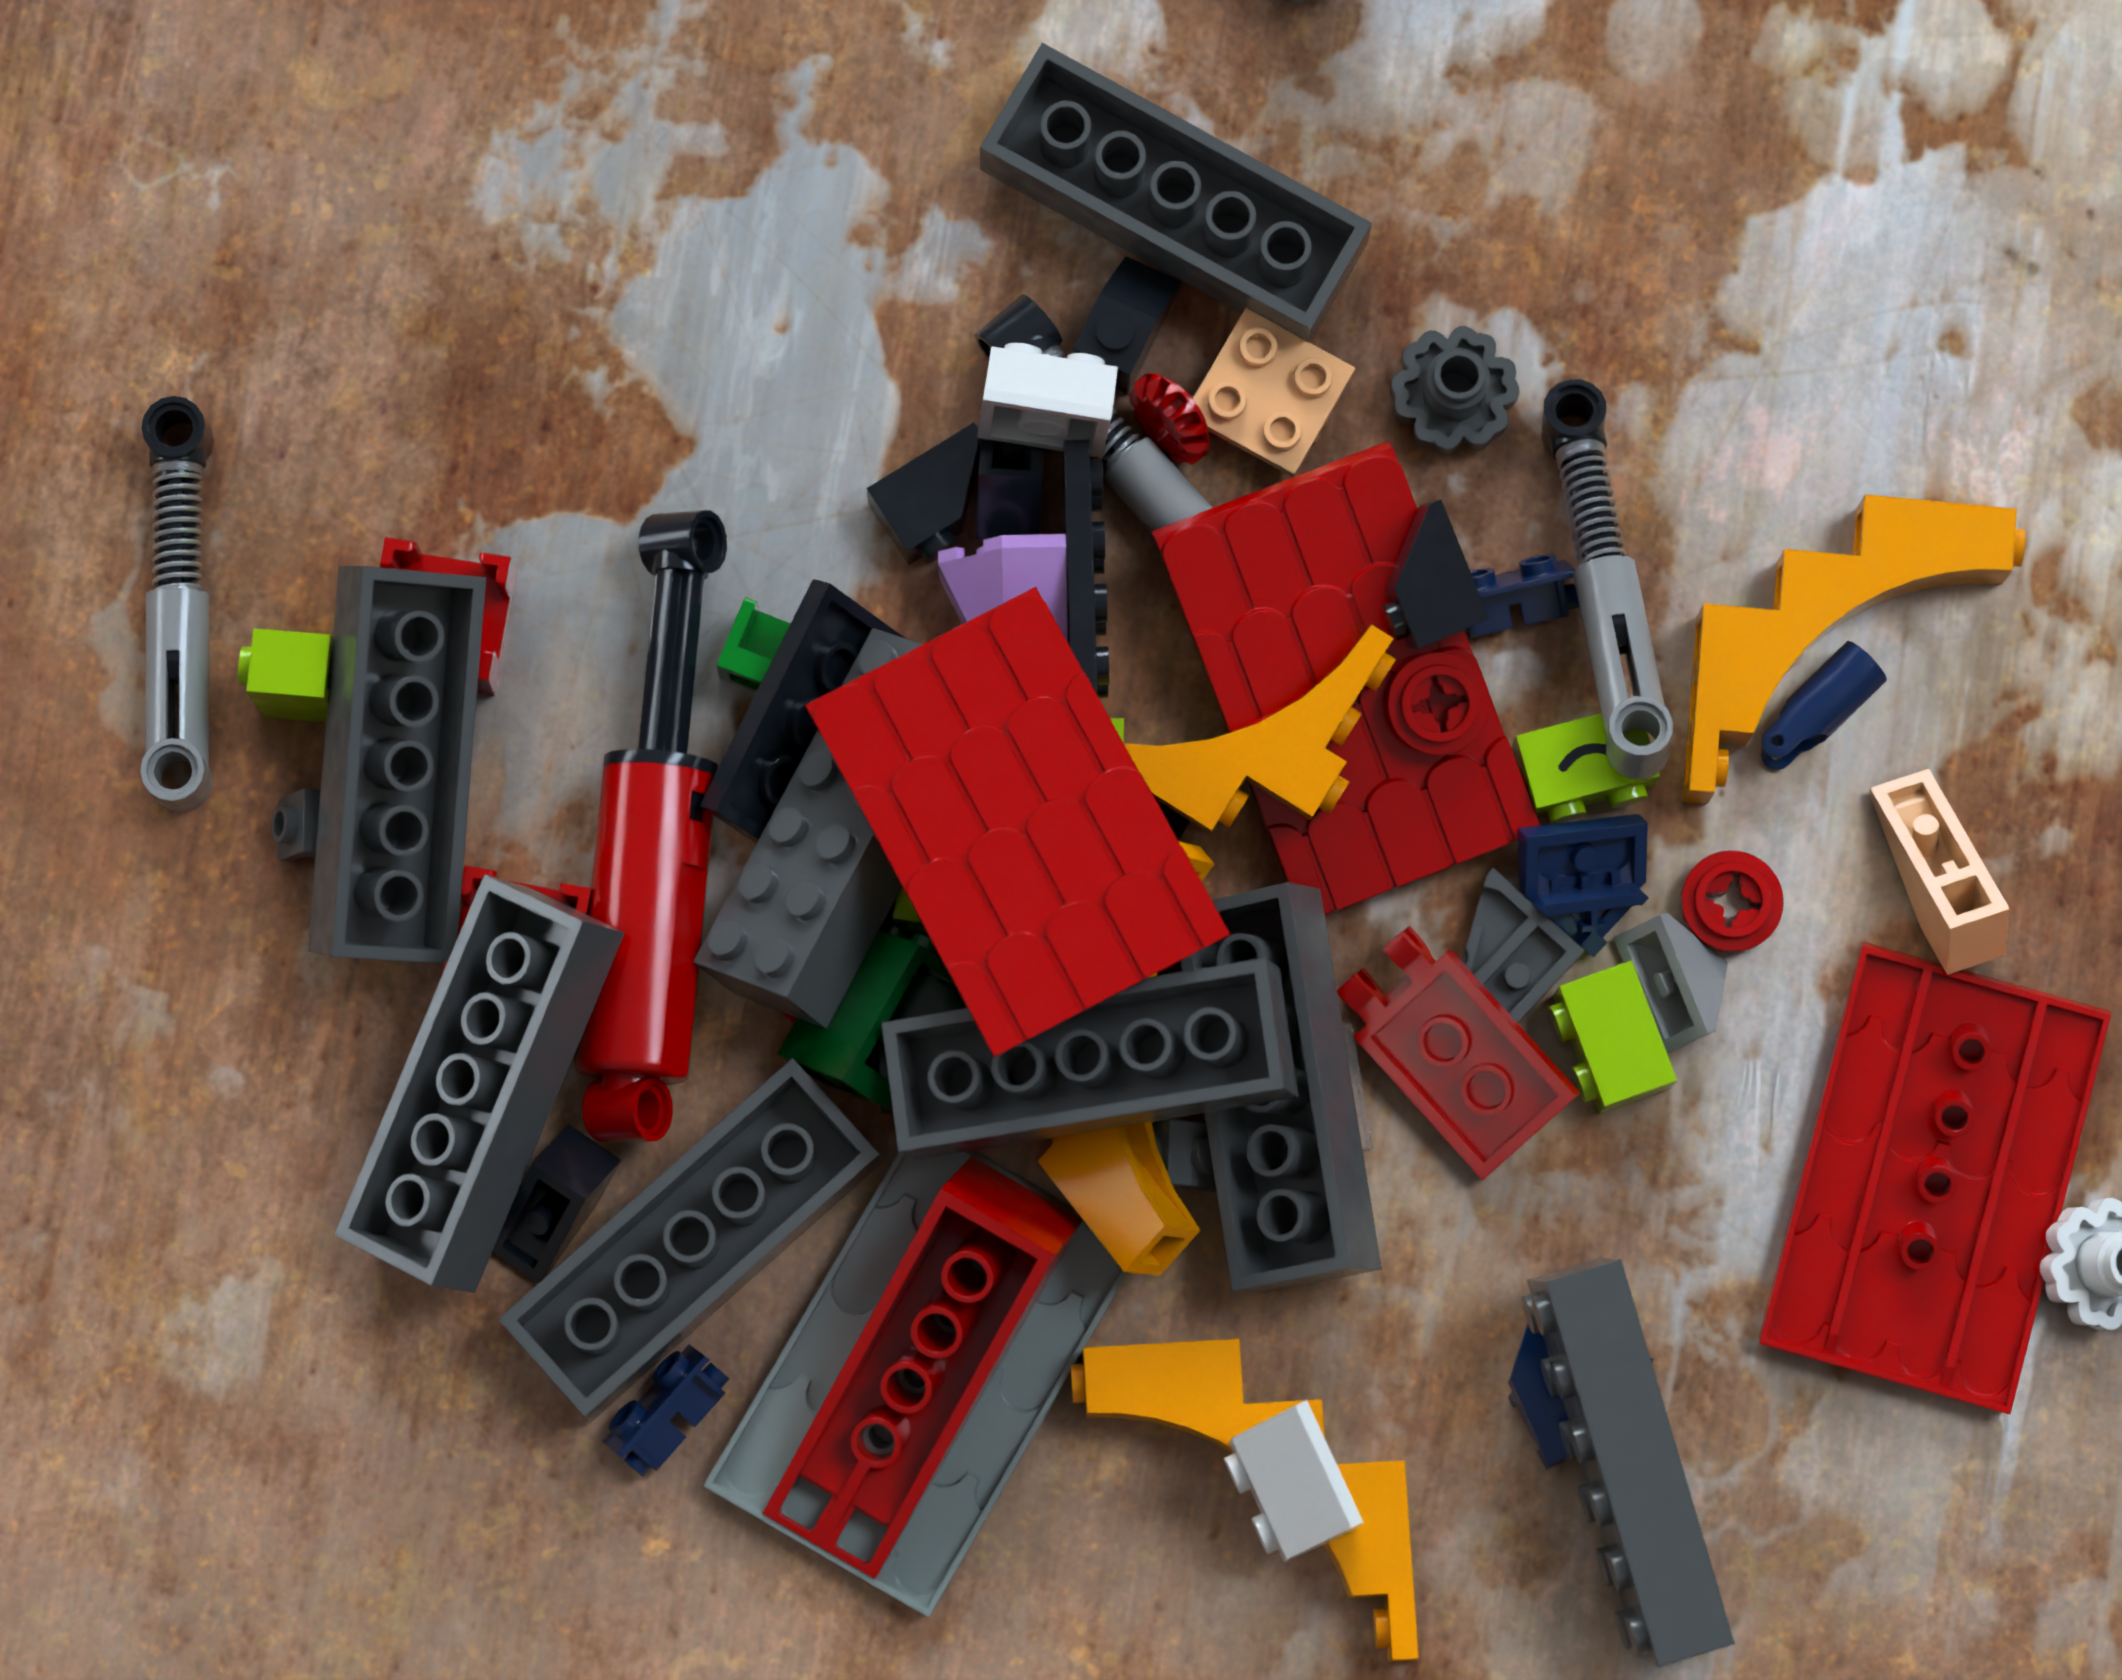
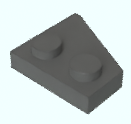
(1516, 948)

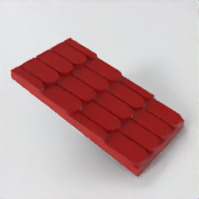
(1277, 603)
(1016, 821)
(1934, 1177)

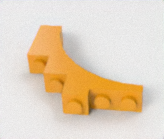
(1278, 755)
(1122, 1183)

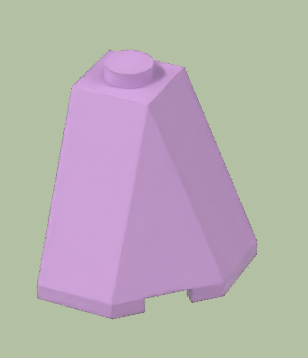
(1004, 570)

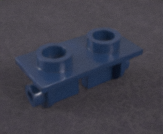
(1535, 587)
(677, 1388)

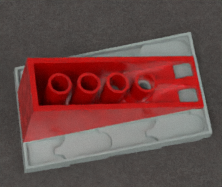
(920, 1372)

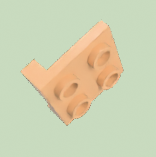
(1271, 392)

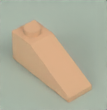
(1942, 873)

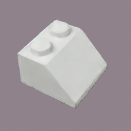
(1047, 398)
(1293, 1483)

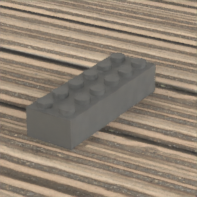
(1173, 194)
(396, 764)
(809, 887)
(1135, 1058)
(479, 1084)
(1295, 1166)
(691, 1240)
(1628, 1462)

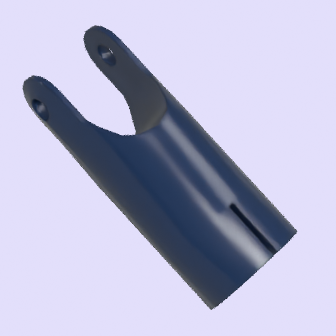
(1822, 705)

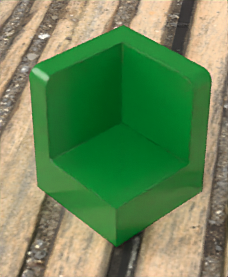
(750, 646)

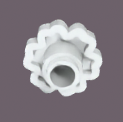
(2087, 1263)

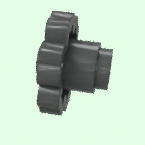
(1454, 390)

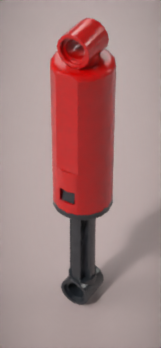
(654, 856)

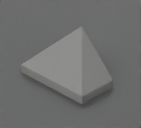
(1677, 976)

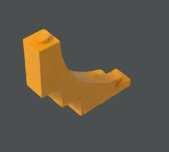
(1748, 650)
(1201, 1393)

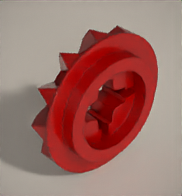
(1170, 418)
(1462, 722)
(1756, 885)

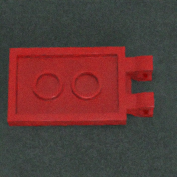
(1457, 1054)

